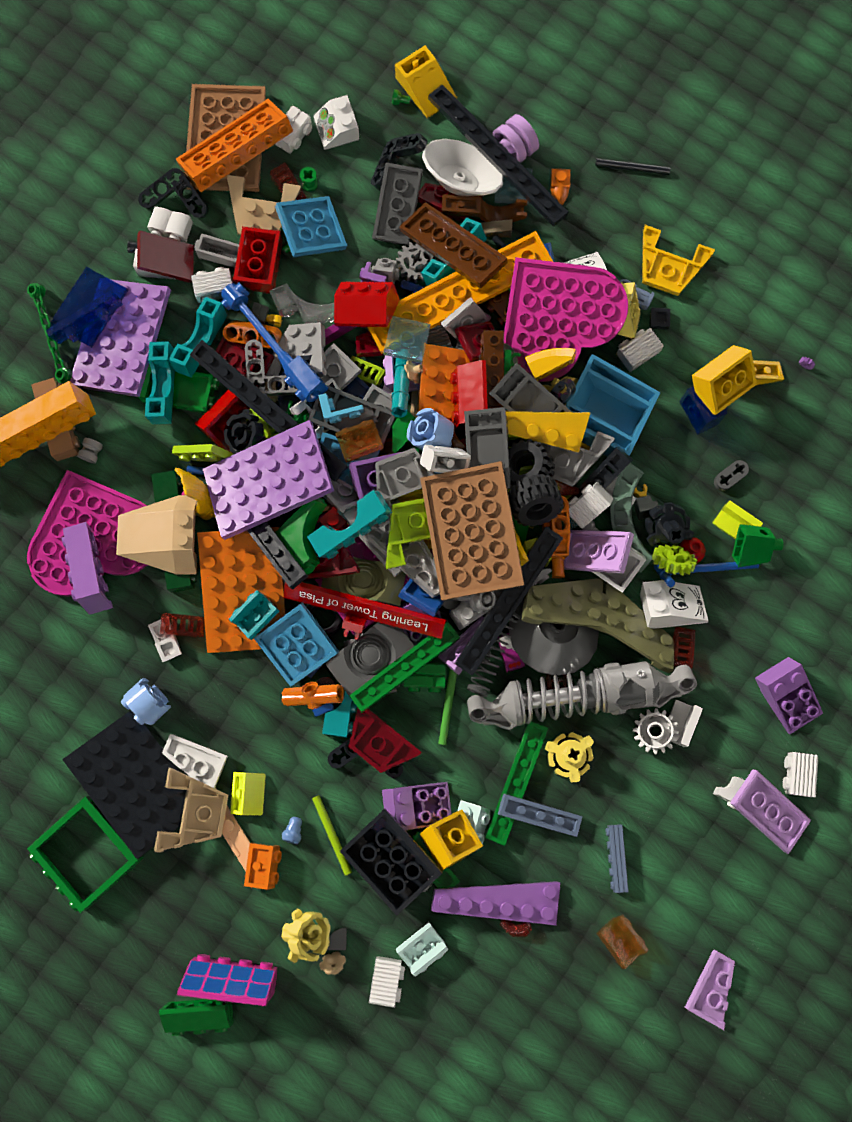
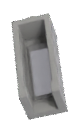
(217, 250)

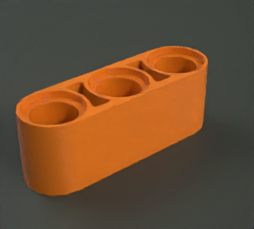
(243, 333)

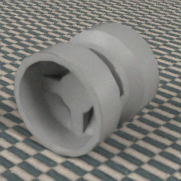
(90, 450)

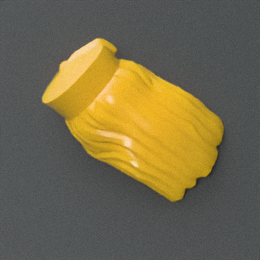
(198, 491)

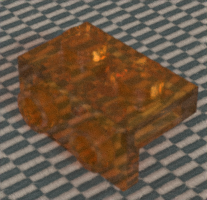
(359, 440)
(622, 941)

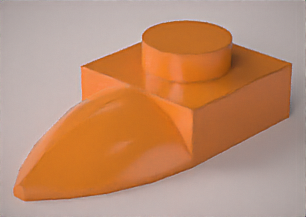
(560, 184)

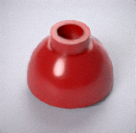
(694, 547)

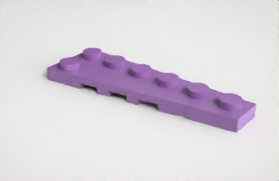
(512, 902)

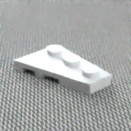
(195, 759)

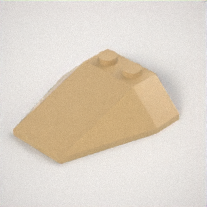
(161, 535)

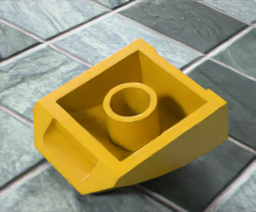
(550, 361)

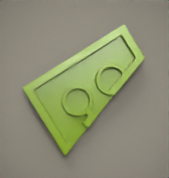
(201, 453)

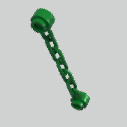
(38, 291)

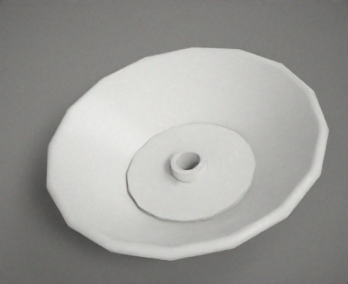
(461, 168)

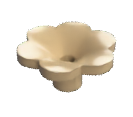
(413, 371)
(332, 963)

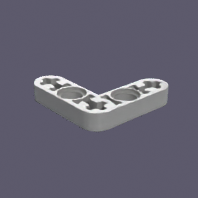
(260, 377)

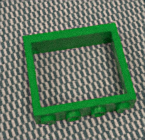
(53, 873)

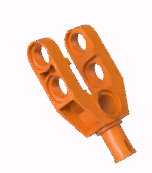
(562, 550)

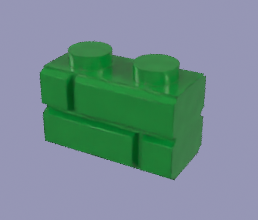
(428, 677)

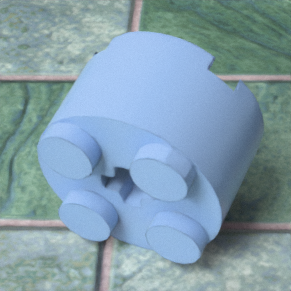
(430, 429)
(145, 702)

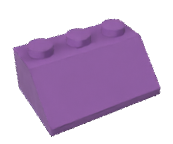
(364, 475)

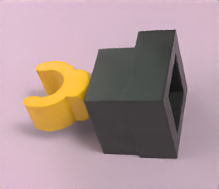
(261, 313)
(643, 503)

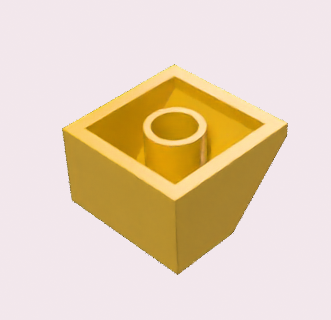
(451, 839)

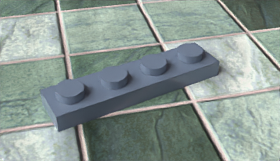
(540, 815)

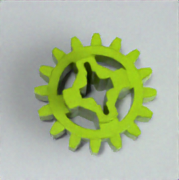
(674, 559)

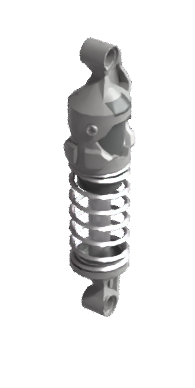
(607, 689)

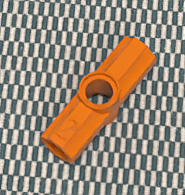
(312, 695)

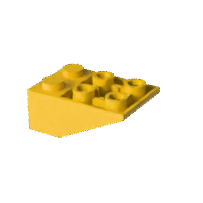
(421, 76)

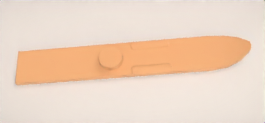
(236, 837)

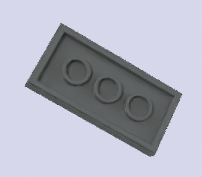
(396, 202)

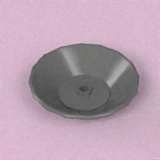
(553, 649)

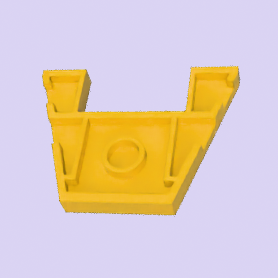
(668, 270)

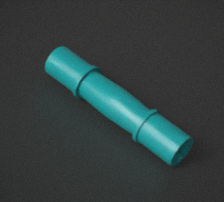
(401, 385)

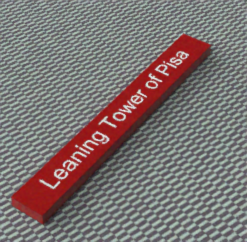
(366, 609)

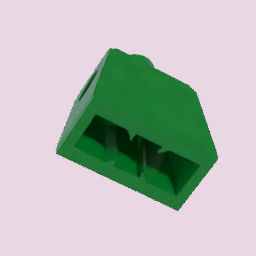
(754, 545)

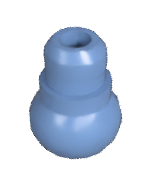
(292, 831)

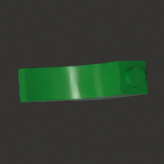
(295, 532)

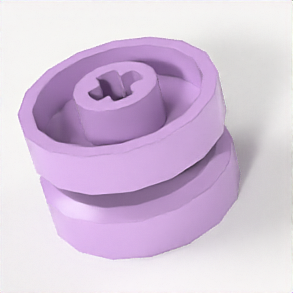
(517, 137)

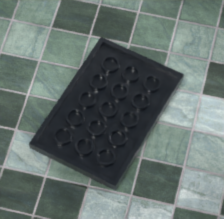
(127, 782)

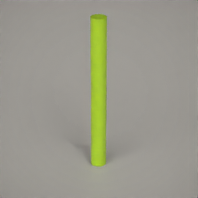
(331, 834)

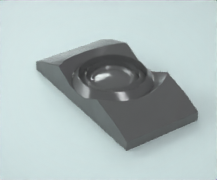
(524, 393)
(382, 417)
(488, 438)
(368, 655)

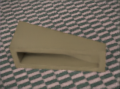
(501, 228)

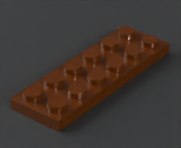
(453, 245)

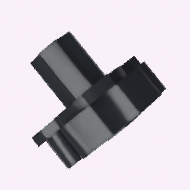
(248, 432)
(669, 526)

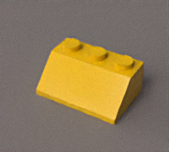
(725, 378)

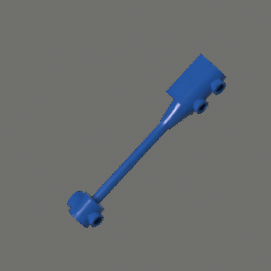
(297, 370)

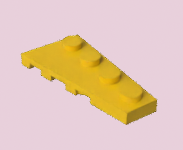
(550, 428)

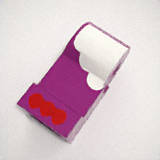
(510, 657)

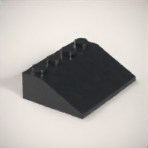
(391, 861)

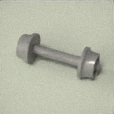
(478, 602)

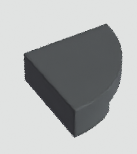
(338, 940)

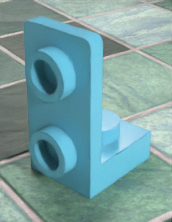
(328, 405)

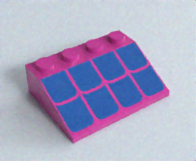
(229, 980)

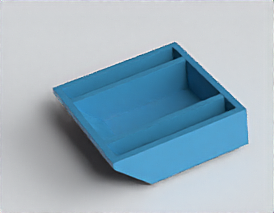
(615, 403)

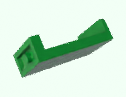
(189, 393)

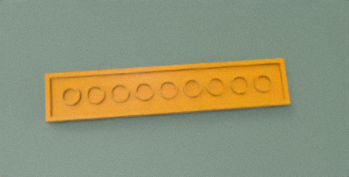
(443, 297)

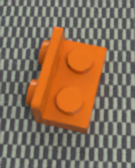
(262, 866)

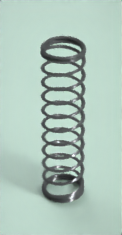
(476, 688)

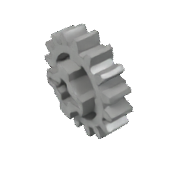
(410, 256)

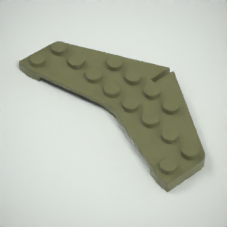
(603, 609)

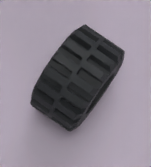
(525, 451)
(535, 500)

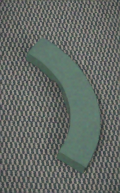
(621, 508)

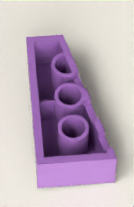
(85, 568)

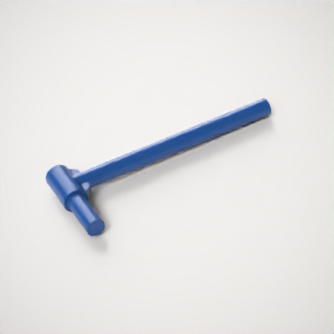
(701, 568)

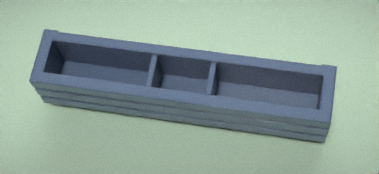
(617, 858)

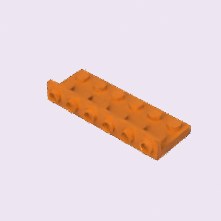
(235, 144)

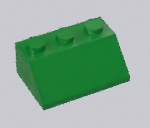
(196, 1016)

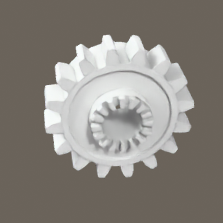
(647, 723)

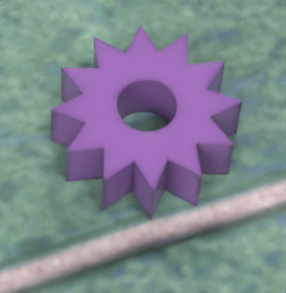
(807, 363)

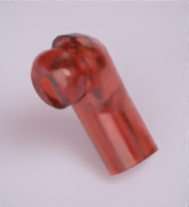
(516, 930)

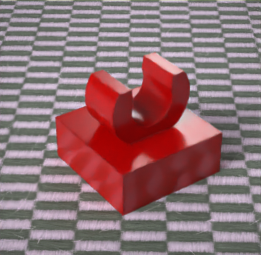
(355, 624)

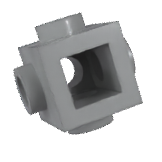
(387, 268)

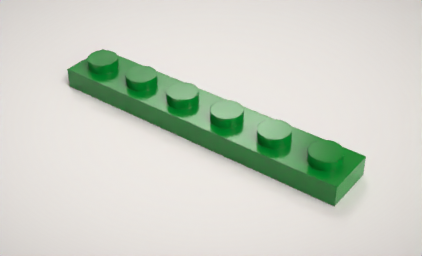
(403, 668)
(517, 779)

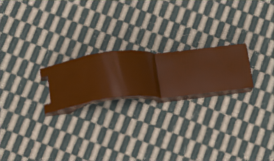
(475, 207)

